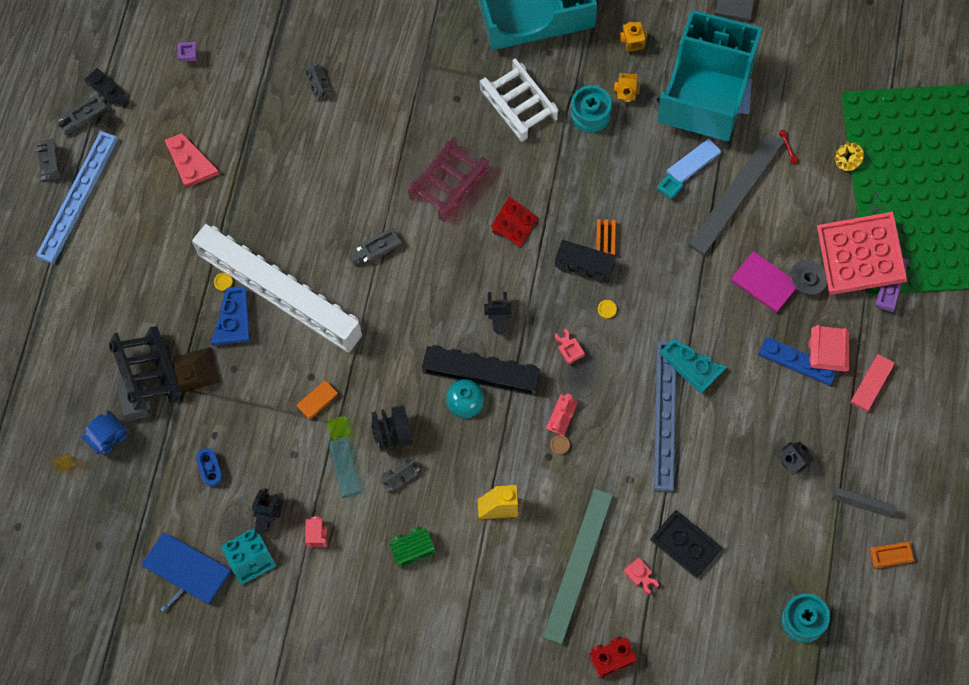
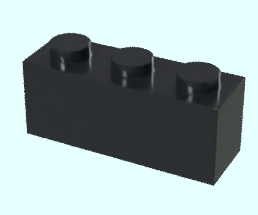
(585, 261)

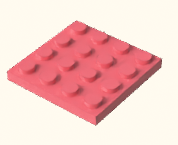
(861, 253)

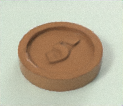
(559, 445)

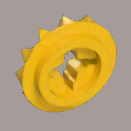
(853, 161)

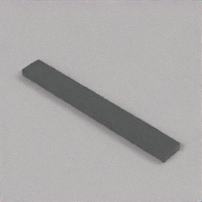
(736, 194)

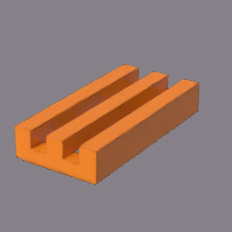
(606, 223)

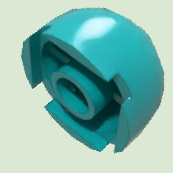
(465, 399)

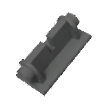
(315, 74)
(392, 478)

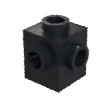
(795, 457)

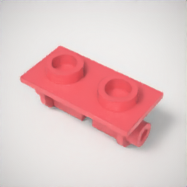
(562, 414)

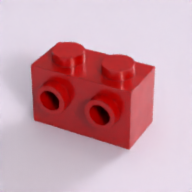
(612, 657)

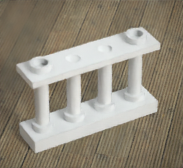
(509, 115)

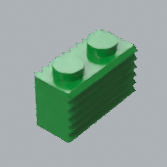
(412, 547)

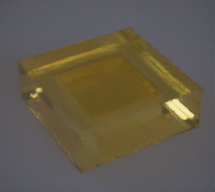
(64, 462)

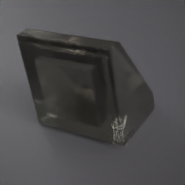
(109, 123)

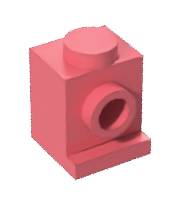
(315, 532)

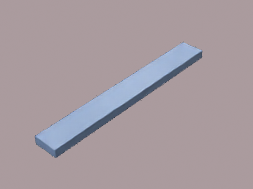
(76, 197)

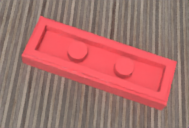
(872, 383)

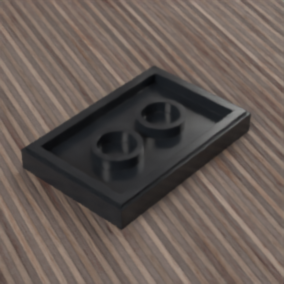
(686, 544)

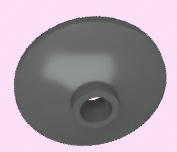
(813, 272)

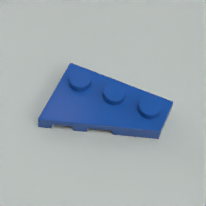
(233, 319)

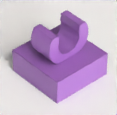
(187, 51)

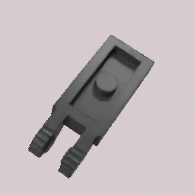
(82, 114)

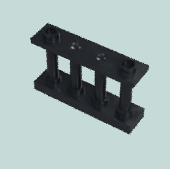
(158, 356)

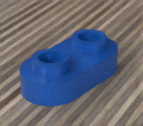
(209, 468)

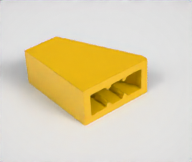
(498, 503)

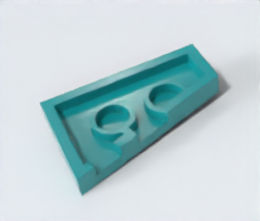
(693, 367)

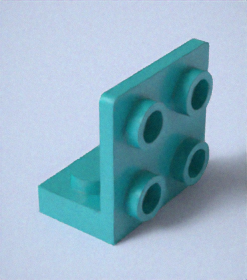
(248, 556)

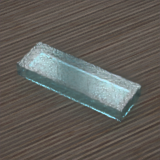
(344, 467)

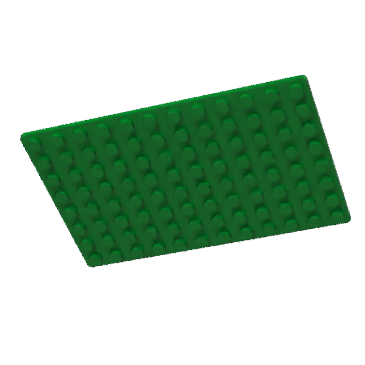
(920, 165)

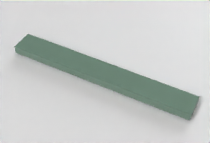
(577, 567)

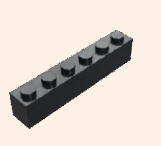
(482, 370)

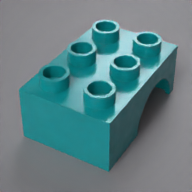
(526, 21)
(710, 75)

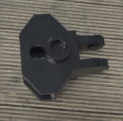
(497, 312)
(265, 510)

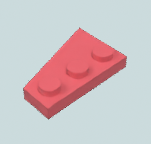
(189, 161)

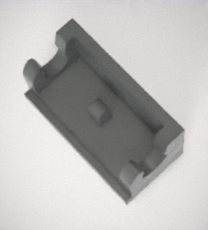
(49, 160)

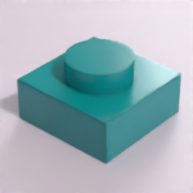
(669, 187)

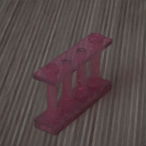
(456, 195)

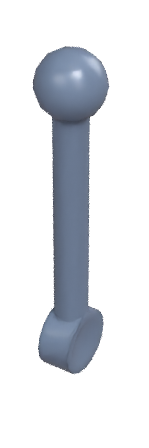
(166, 606)

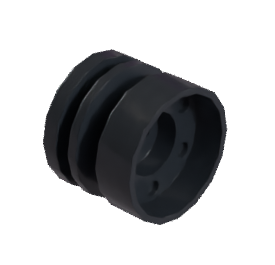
(391, 428)

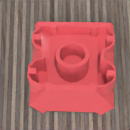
(829, 348)

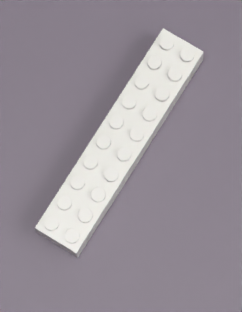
(277, 287)

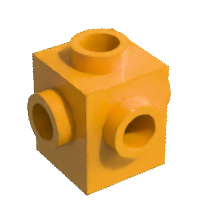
(633, 36)
(627, 87)

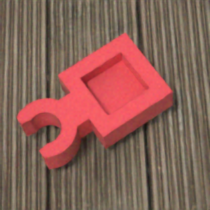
(569, 349)
(639, 574)

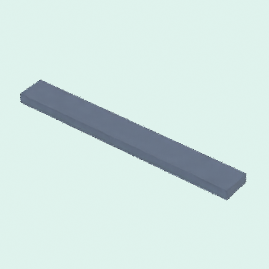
(664, 423)

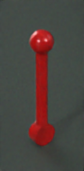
(793, 160)

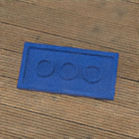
(186, 568)

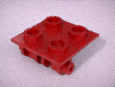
(514, 222)

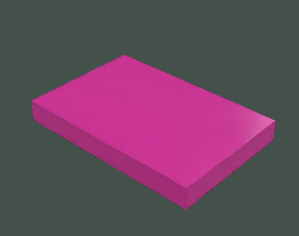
(764, 282)

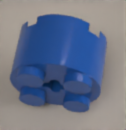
(104, 433)

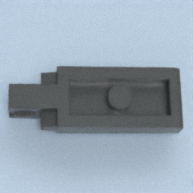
(376, 247)

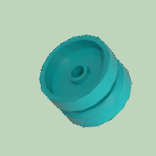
(591, 109)
(813, 609)

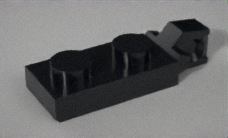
(106, 88)

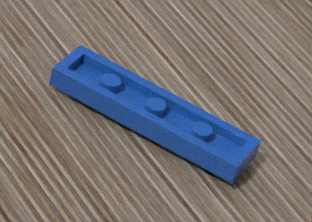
(794, 360)

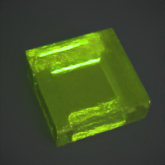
(338, 428)

